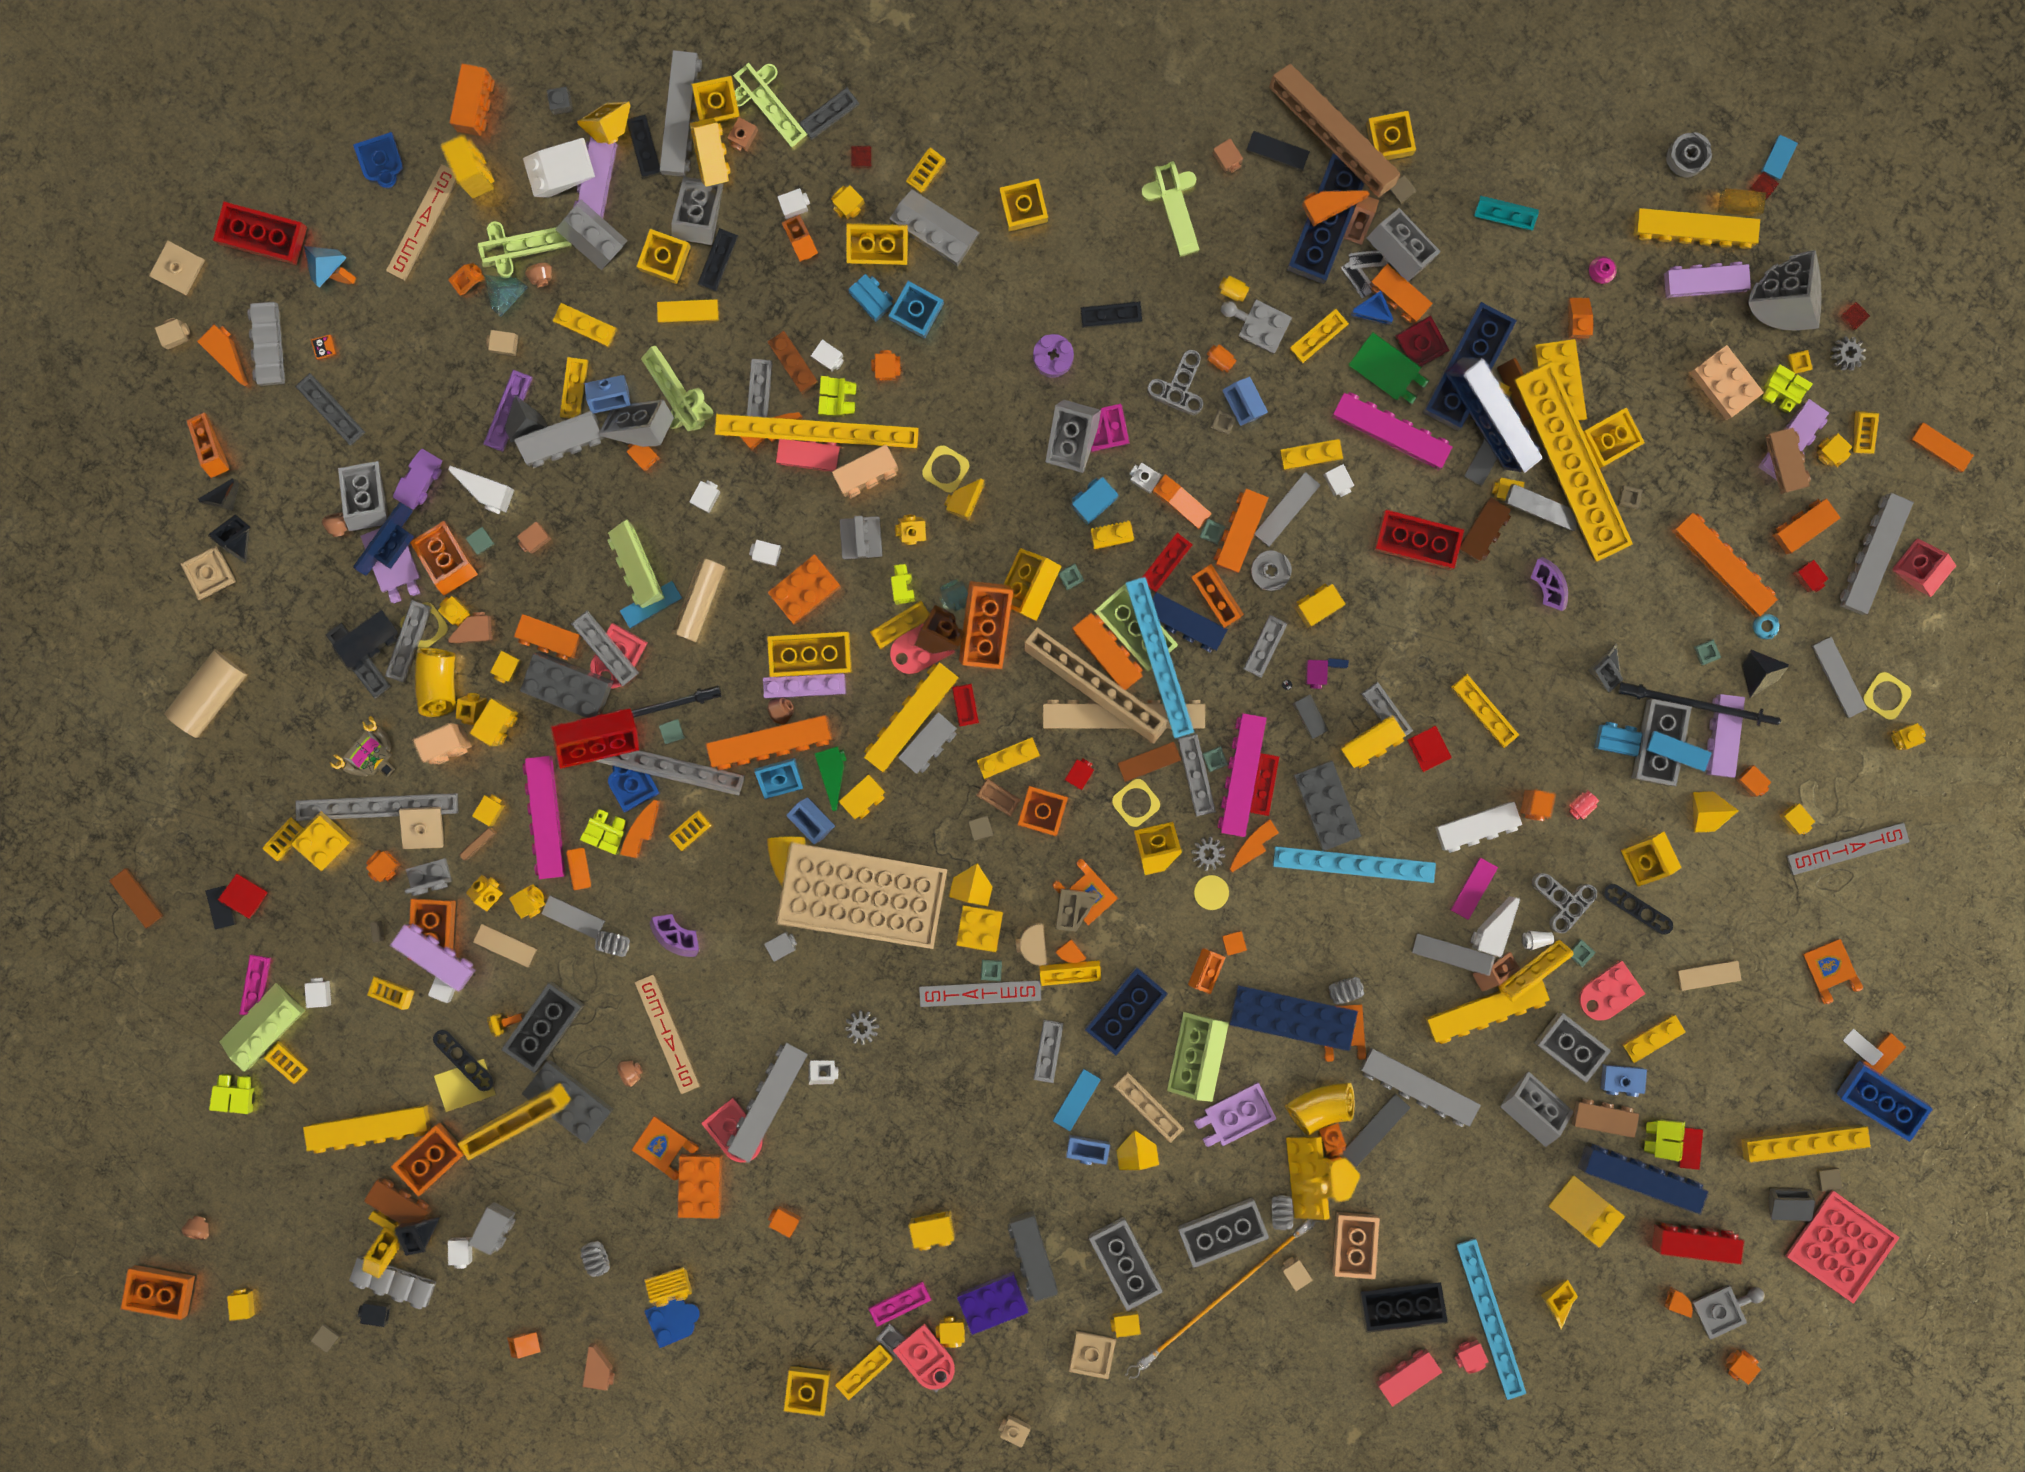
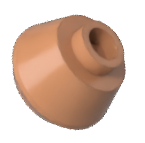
(539, 274)
(335, 524)
(780, 710)
(629, 1072)
(196, 1228)

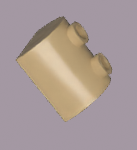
(1033, 944)

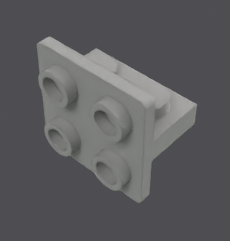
(860, 537)

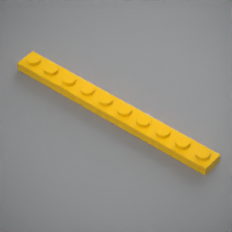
(816, 431)

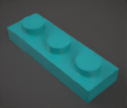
(1506, 212)

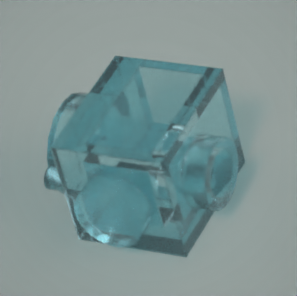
(953, 595)

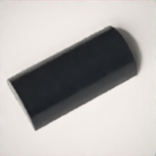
(1403, 1307)

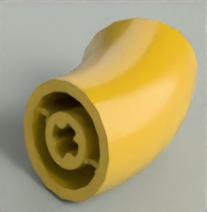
(435, 681)
(778, 853)
(1322, 1107)

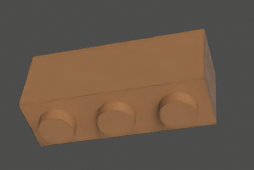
(1787, 460)
(1605, 1118)

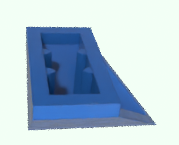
(1374, 309)

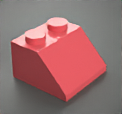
(1924, 567)

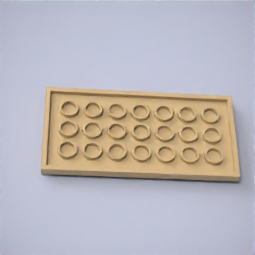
(861, 896)

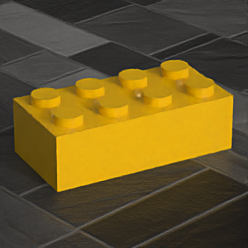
(468, 166)
(1565, 360)
(809, 654)

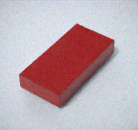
(965, 705)
(1691, 1148)

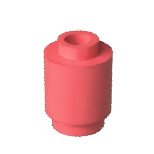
(1583, 805)

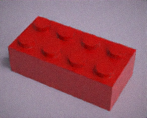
(260, 233)
(1418, 540)
(595, 738)
(1698, 1244)

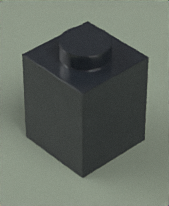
(374, 1313)

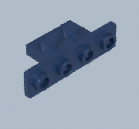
(388, 542)

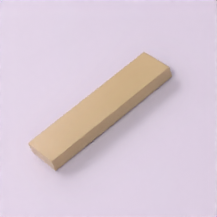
(1148, 1107)

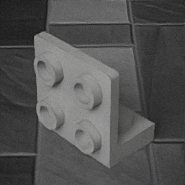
(429, 875)

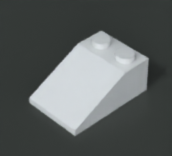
(558, 168)
(488, 492)
(1494, 932)

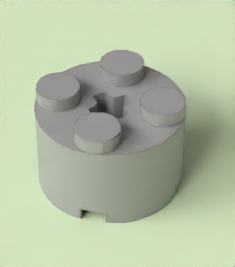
(1700, 156)

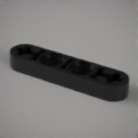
(1636, 911)
(465, 1058)

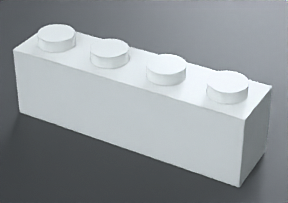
(1477, 826)

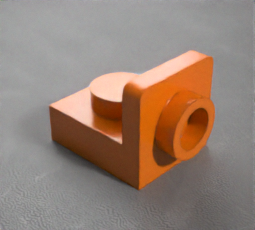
(466, 278)

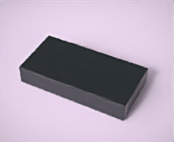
(221, 914)

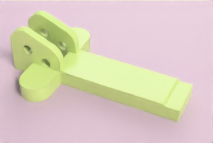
(768, 102)
(1175, 205)
(517, 246)
(688, 406)

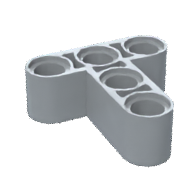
(1180, 388)
(1566, 900)

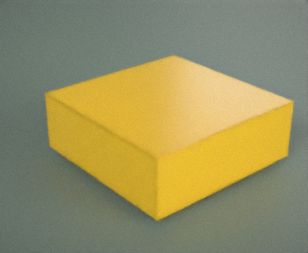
(1799, 362)

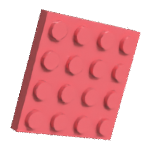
(1842, 1246)

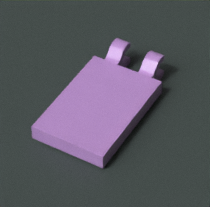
(401, 573)
(1236, 1115)

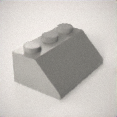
(591, 234)
(1537, 1109)

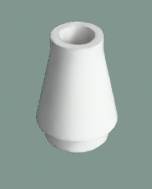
(1536, 939)

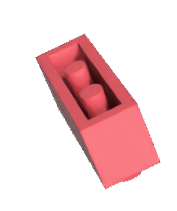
(808, 454)
(1408, 1376)

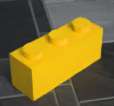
(710, 151)

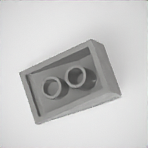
(696, 211)
(639, 424)
(1072, 435)
(363, 496)

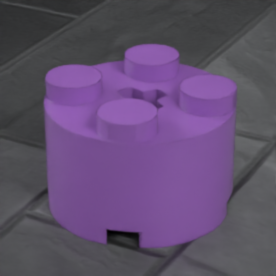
(1046, 346)

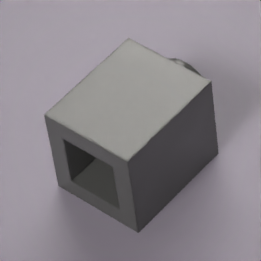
(560, 100)

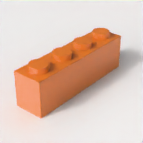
(1241, 531)

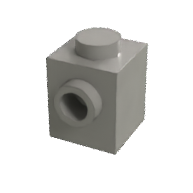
(781, 946)

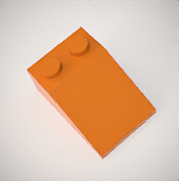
(443, 558)

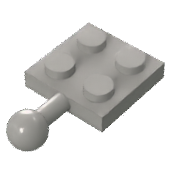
(1262, 326)
(1722, 1312)

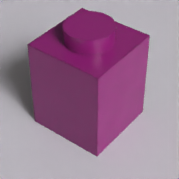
(1316, 673)

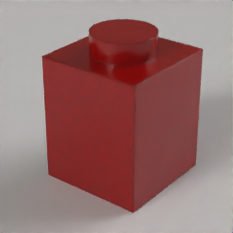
(1811, 576)
(1079, 773)

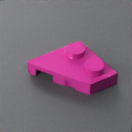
(1111, 429)

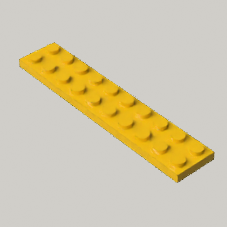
(1573, 461)

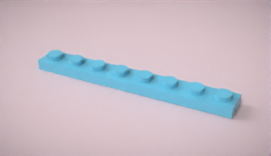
(1159, 657)
(1354, 864)
(1491, 1319)

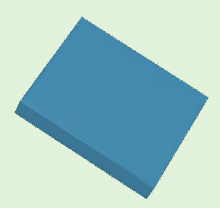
(779, 778)

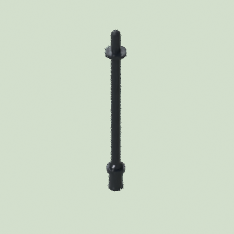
(1640, 692)
(699, 696)

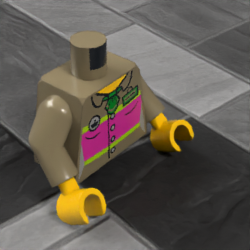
(368, 753)

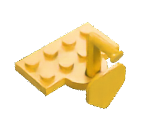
(1317, 1178)

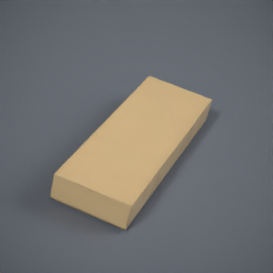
(505, 945)
(1709, 975)

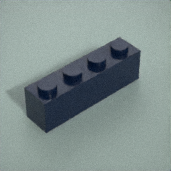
(1188, 623)

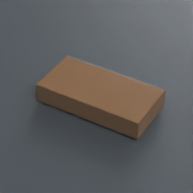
(998, 797)
(477, 843)

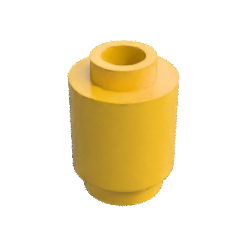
(1233, 288)

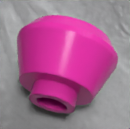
(1602, 269)

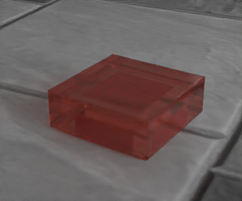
(861, 156)
(1765, 184)
(1855, 316)

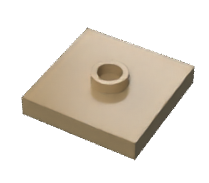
(177, 268)
(208, 573)
(421, 827)
(1092, 1354)

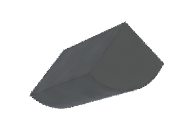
(1310, 717)
(1791, 1204)

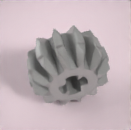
(1848, 361)
(1201, 854)
(612, 943)
(1346, 990)
(857, 1032)
(1282, 1212)
(595, 1259)

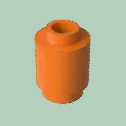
(1221, 358)

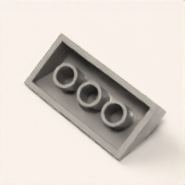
(934, 227)
(560, 439)

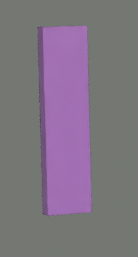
(517, 385)

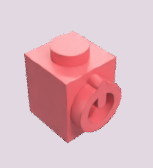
(1471, 1356)

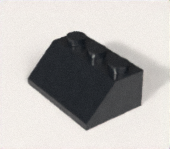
(365, 641)

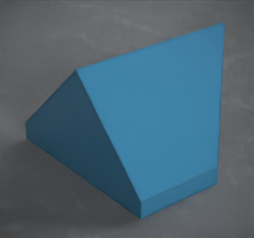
(322, 263)

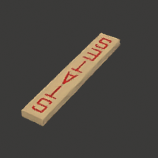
(422, 223)
(667, 1034)

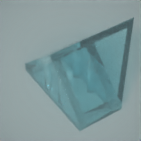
(503, 292)

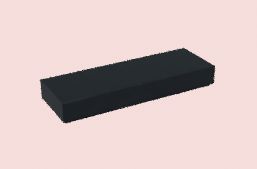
(644, 146)
(1278, 151)
(717, 260)
(1111, 314)

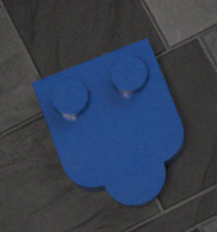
(380, 159)
(631, 787)
(672, 1321)

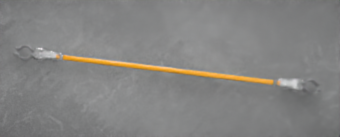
(1145, 1361)

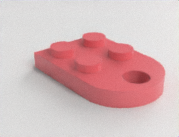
(628, 643)
(917, 658)
(1611, 991)
(723, 1125)
(925, 1357)

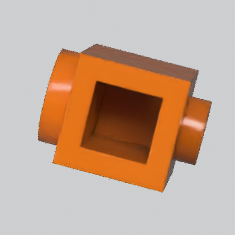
(886, 366)
(382, 866)
(1332, 1140)
(1742, 1366)

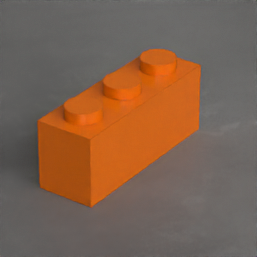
(1400, 294)
(1805, 525)
(1217, 595)
(547, 637)
(1537, 804)

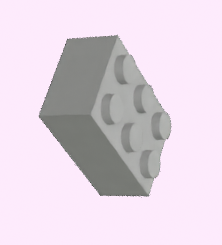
(1403, 244)
(1572, 1046)

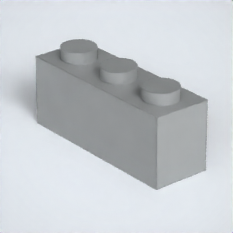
(928, 743)

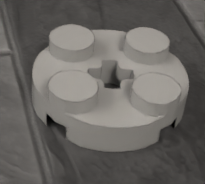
(1261, 564)

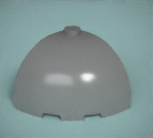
(1789, 294)

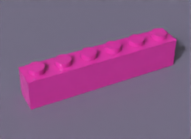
(1392, 431)
(1242, 775)
(545, 817)

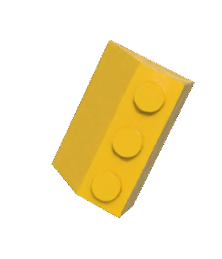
(877, 243)
(1031, 582)
(1373, 742)

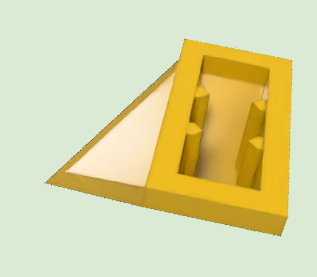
(1710, 811)
(971, 886)
(1137, 1153)
(1559, 1301)

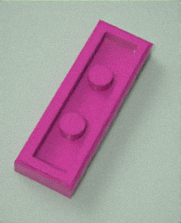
(1474, 888)
(254, 982)
(899, 1303)

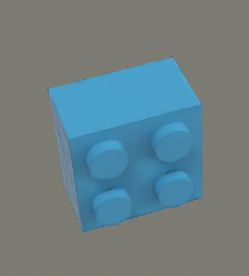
(916, 309)
(1094, 500)

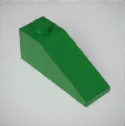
(832, 770)

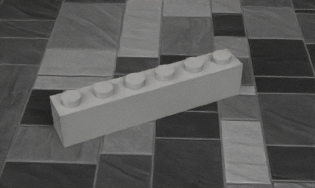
(679, 114)
(1876, 553)
(1420, 1087)
(767, 1102)

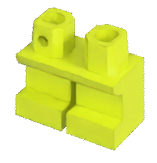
(1785, 386)
(835, 388)
(900, 587)
(596, 829)
(232, 1098)
(1666, 1130)

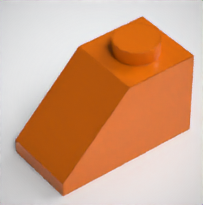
(799, 238)
(1580, 318)

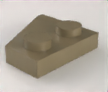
(1073, 908)

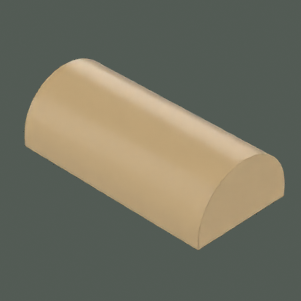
(698, 599)
(205, 694)

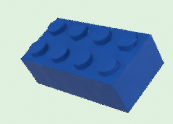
(1884, 1101)

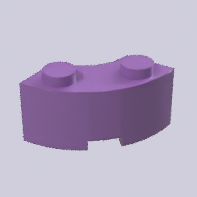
(421, 473)
(1552, 584)
(674, 937)

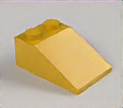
(1613, 437)
(1586, 1211)

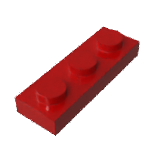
(1167, 561)
(1264, 784)

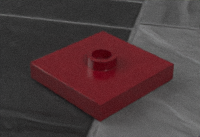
(1422, 341)

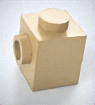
(172, 333)
(502, 342)
(1296, 1273)
(1014, 1430)

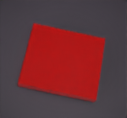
(1429, 748)
(243, 896)

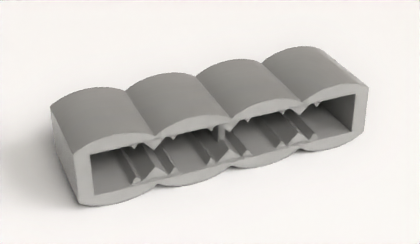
(267, 343)
(396, 1283)

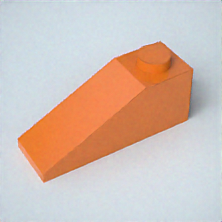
(1327, 204)
(223, 350)
(207, 446)
(1181, 501)

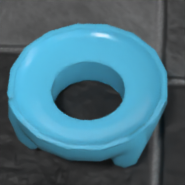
(1758, 629)

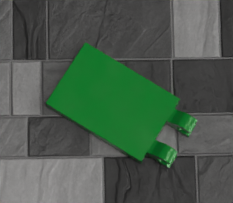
(1387, 368)

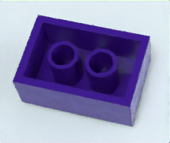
(992, 1303)

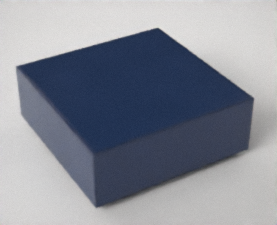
(1337, 663)

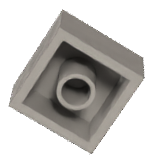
(492, 1228)

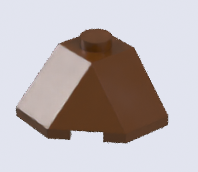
(939, 632)

